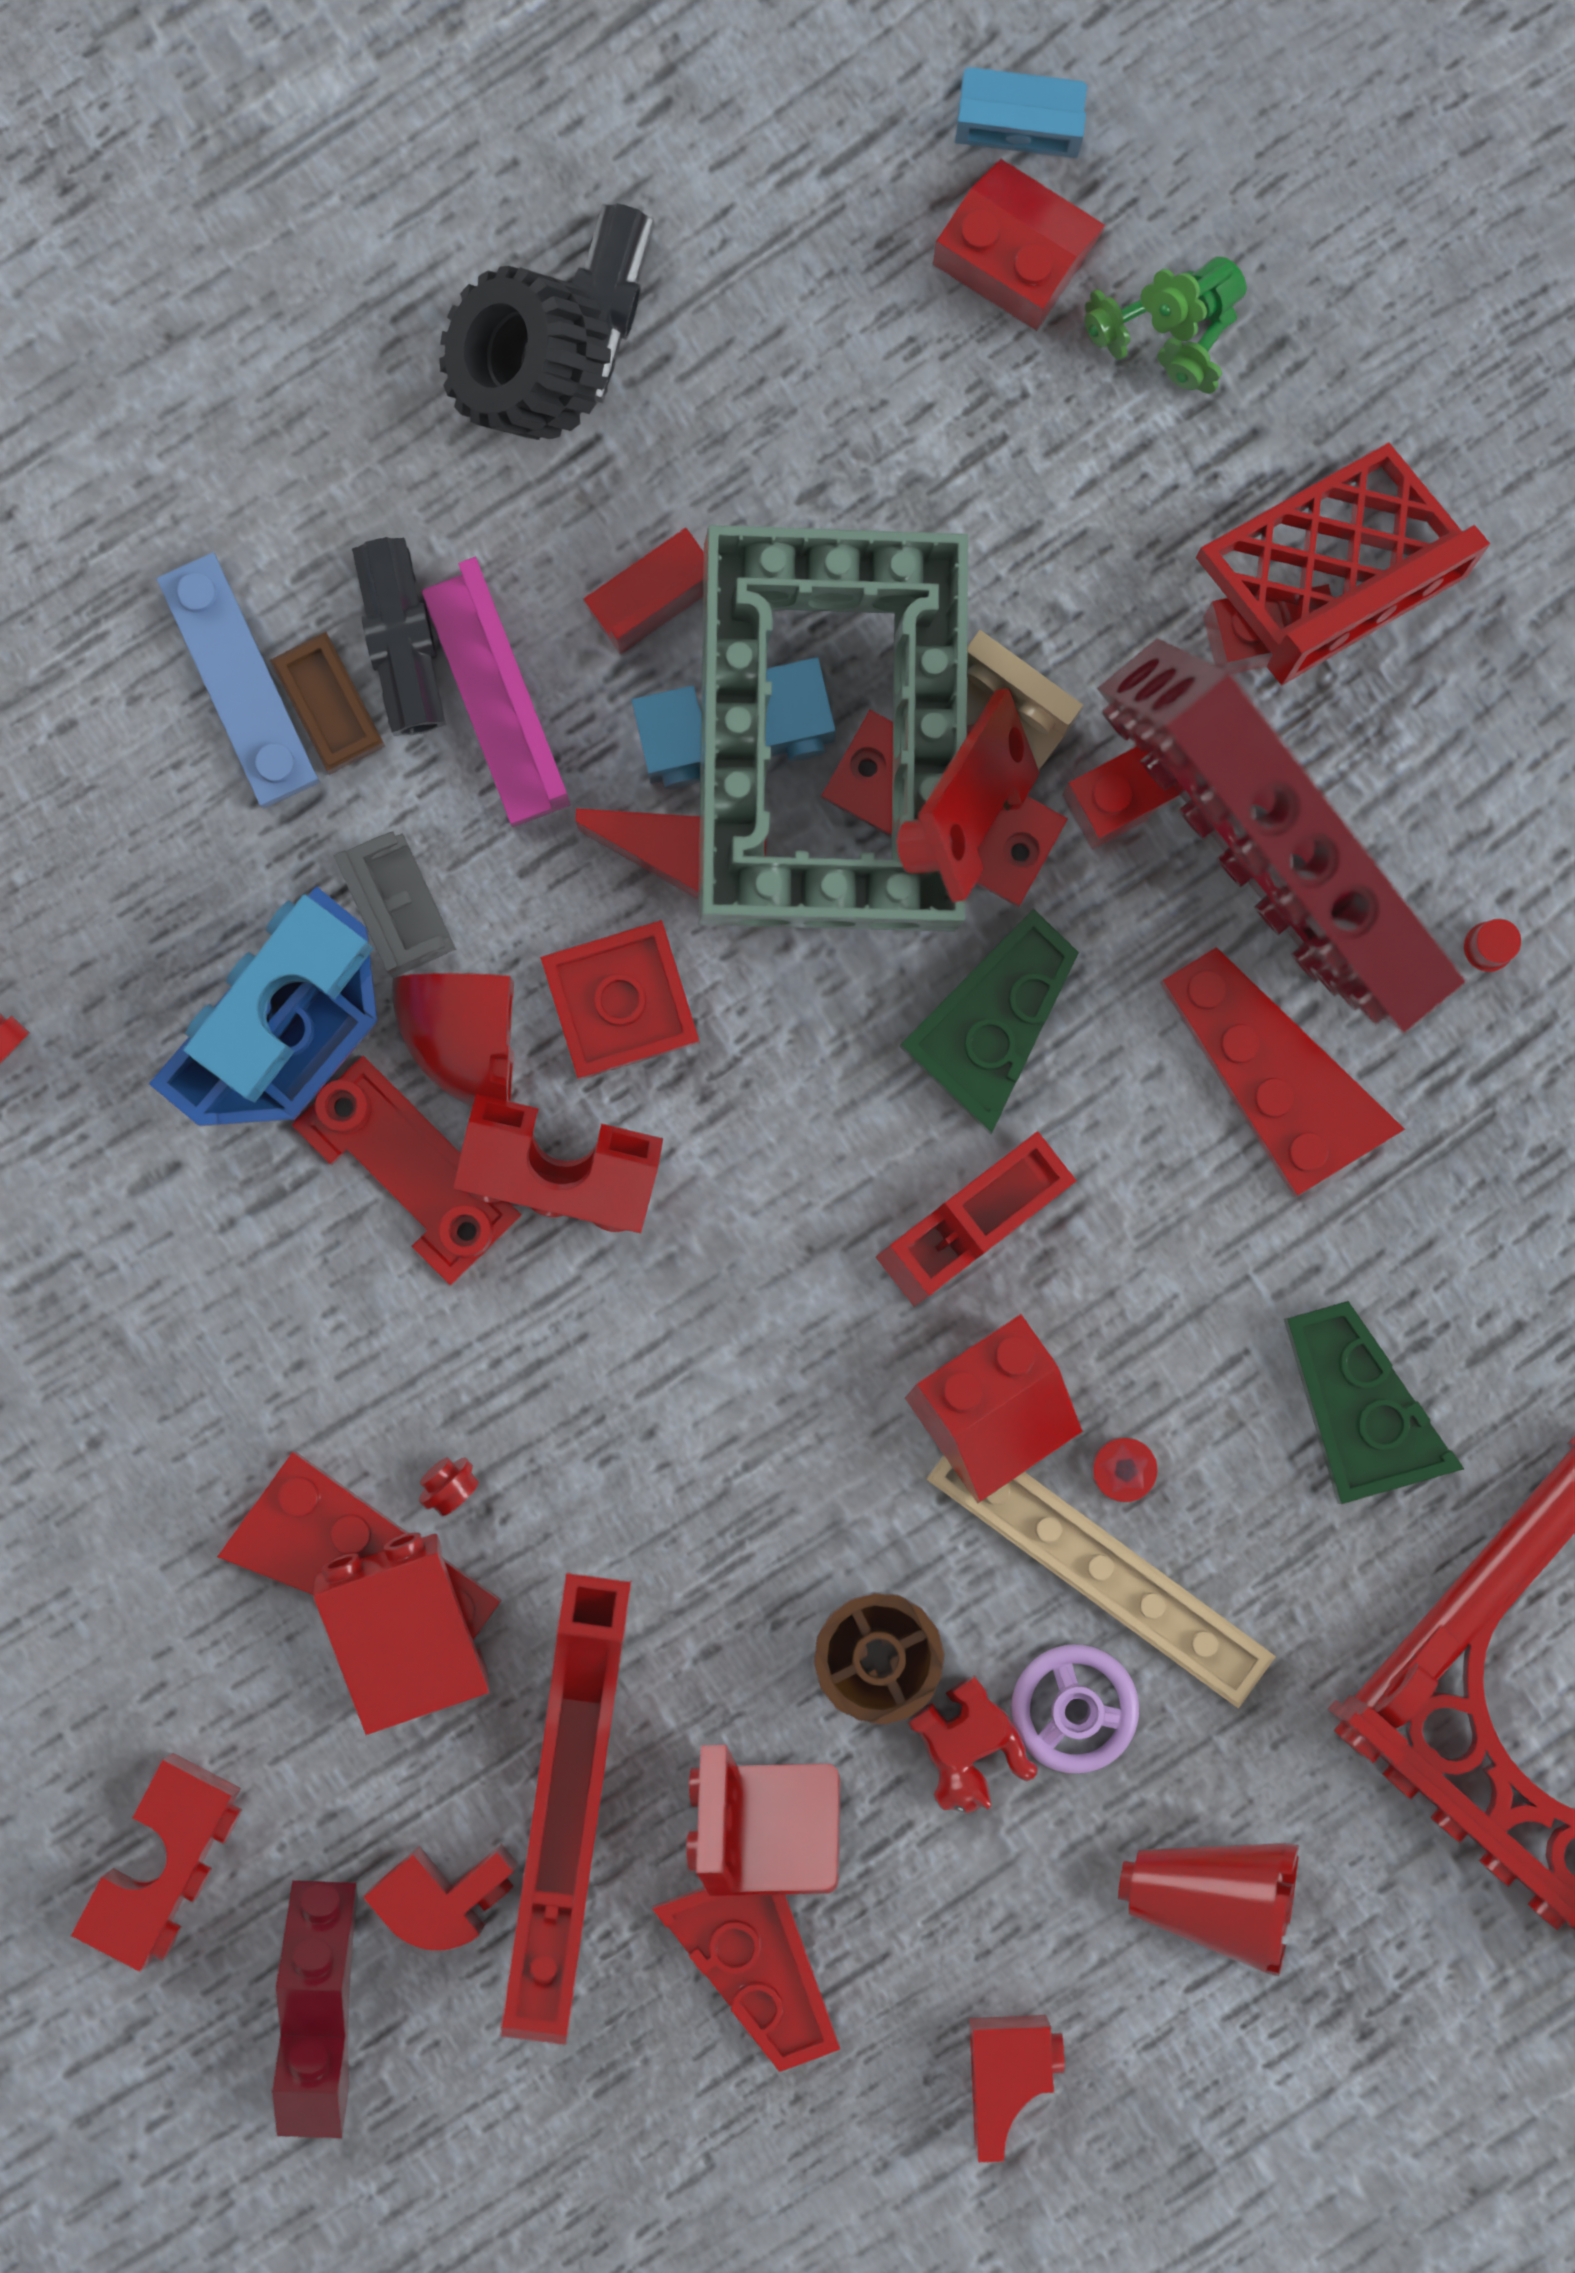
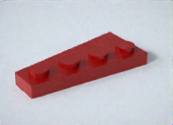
(1282, 1081)
(313, 1519)

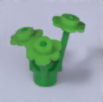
(1176, 307)

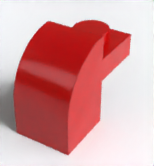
(431, 1911)

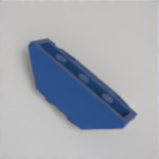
(302, 1018)

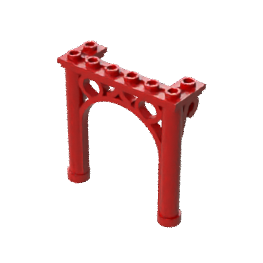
(1404, 1694)

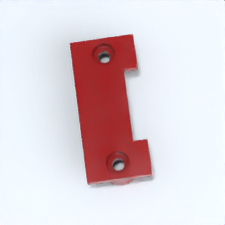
(984, 773)
(871, 802)
(409, 1161)

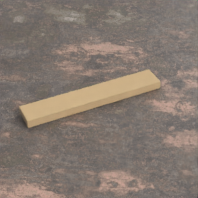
(1117, 1581)

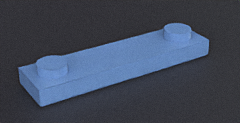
(238, 680)

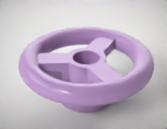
(1042, 1744)

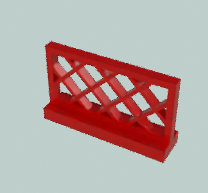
(1361, 608)

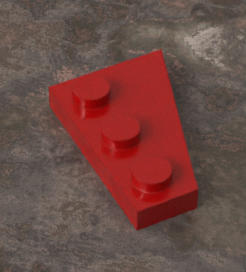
(759, 1968)

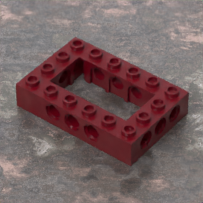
(1335, 898)

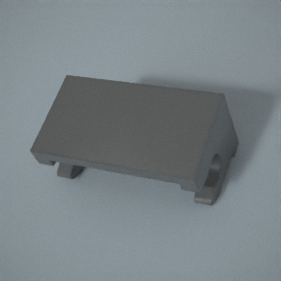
(395, 903)

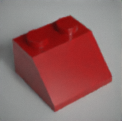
(1016, 243)
(997, 1408)

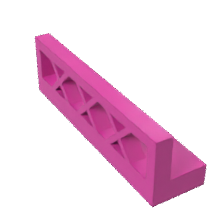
(495, 695)

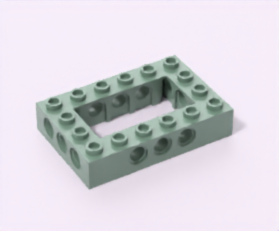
(831, 570)

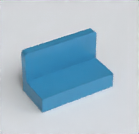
(1021, 112)

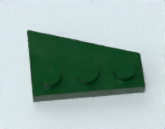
(992, 1019)
(1361, 1409)

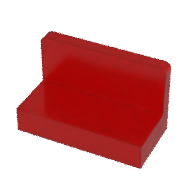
(649, 591)

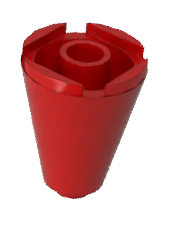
(1218, 1897)

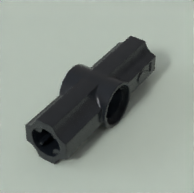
(614, 272)
(398, 636)

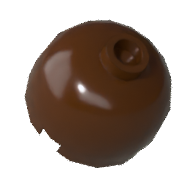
(879, 1658)

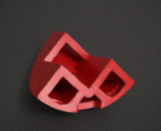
(459, 1030)

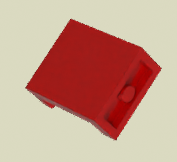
(399, 1632)

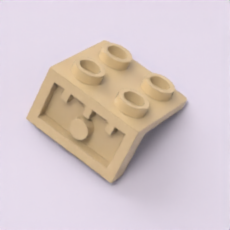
(1041, 705)

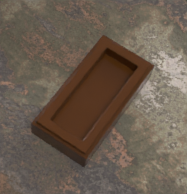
(327, 703)

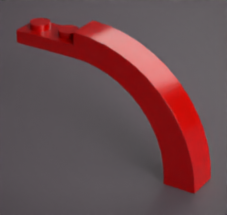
(566, 1809)

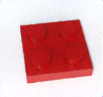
(620, 1000)

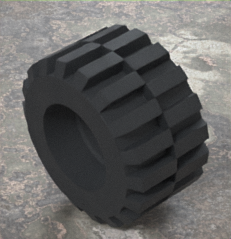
(488, 346)

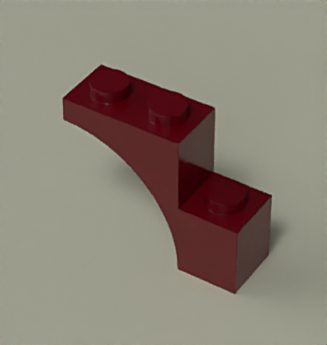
(314, 2010)

